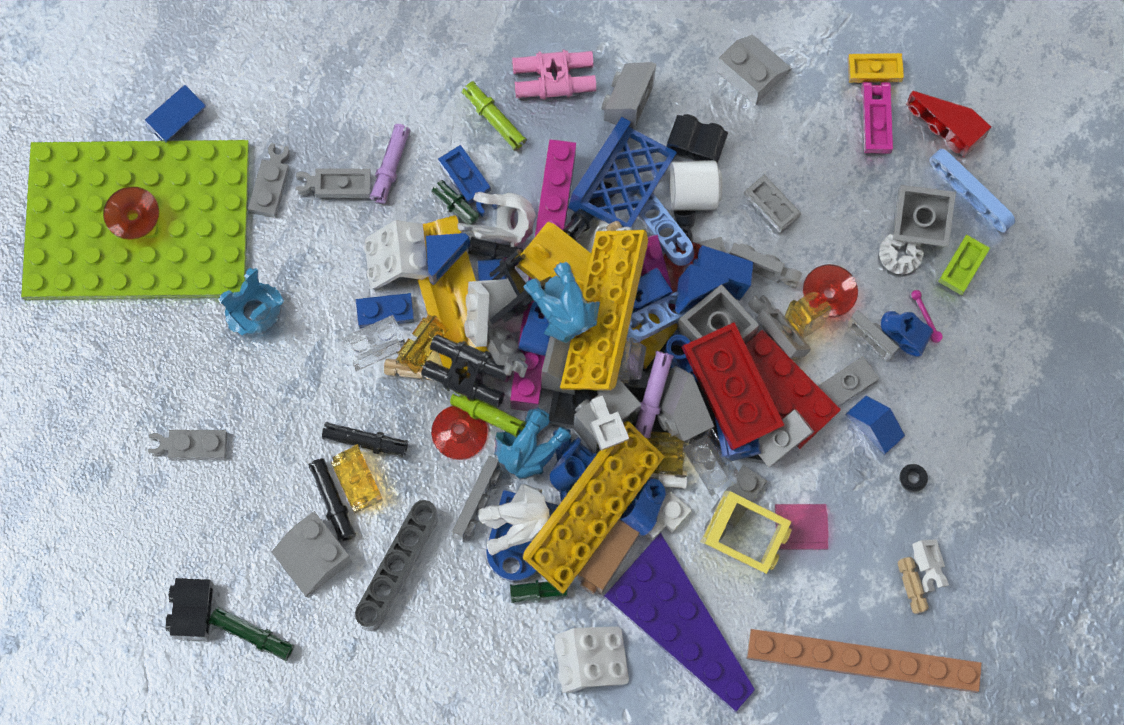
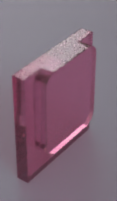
(808, 526)

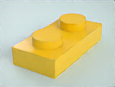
(875, 67)

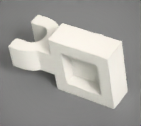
(608, 427)
(670, 516)
(930, 560)

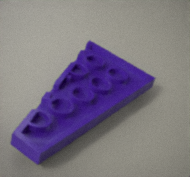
(670, 612)

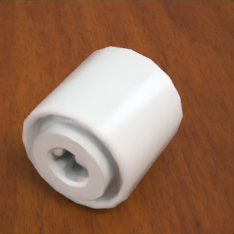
(695, 185)

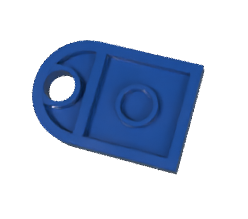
(515, 552)

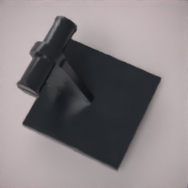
(520, 303)

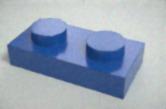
(377, 308)

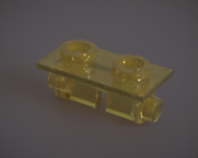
(416, 353)

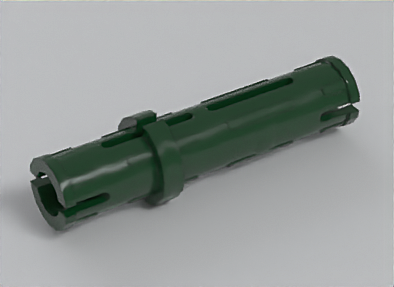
(262, 639)

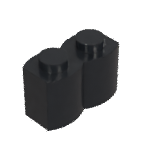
(696, 140)
(190, 609)

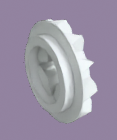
(905, 264)

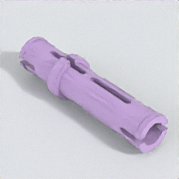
(387, 172)
(653, 393)

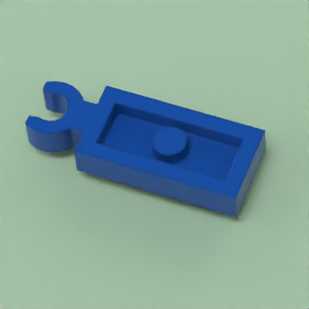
(465, 176)

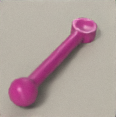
(936, 336)

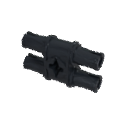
(456, 377)

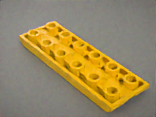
(555, 247)
(613, 281)
(448, 295)
(592, 509)

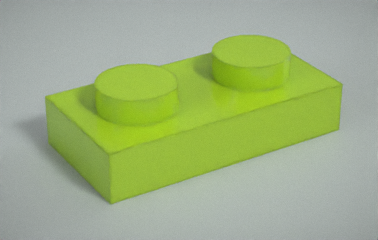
(964, 264)

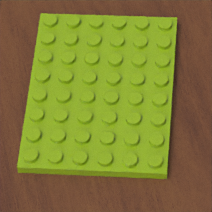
(190, 252)

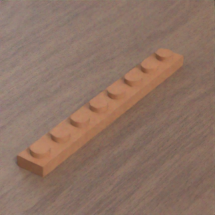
(864, 660)

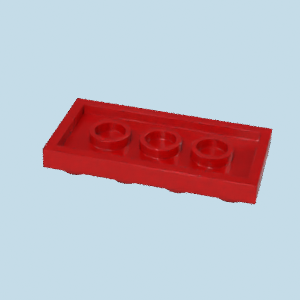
(790, 385)
(733, 386)

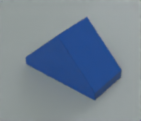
(444, 252)
(696, 285)
(876, 423)

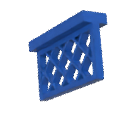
(606, 160)

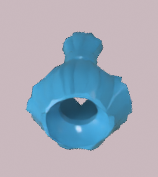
(563, 304)
(263, 316)
(522, 454)

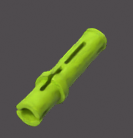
(486, 107)
(489, 414)

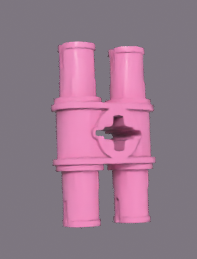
(546, 85)

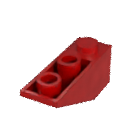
(953, 122)

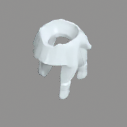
(506, 227)
(525, 512)

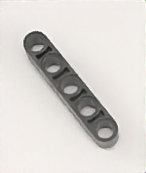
(400, 551)

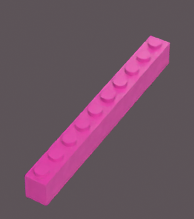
(553, 209)

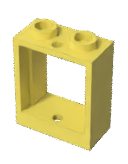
(720, 519)

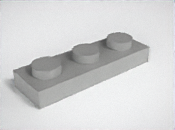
(477, 499)

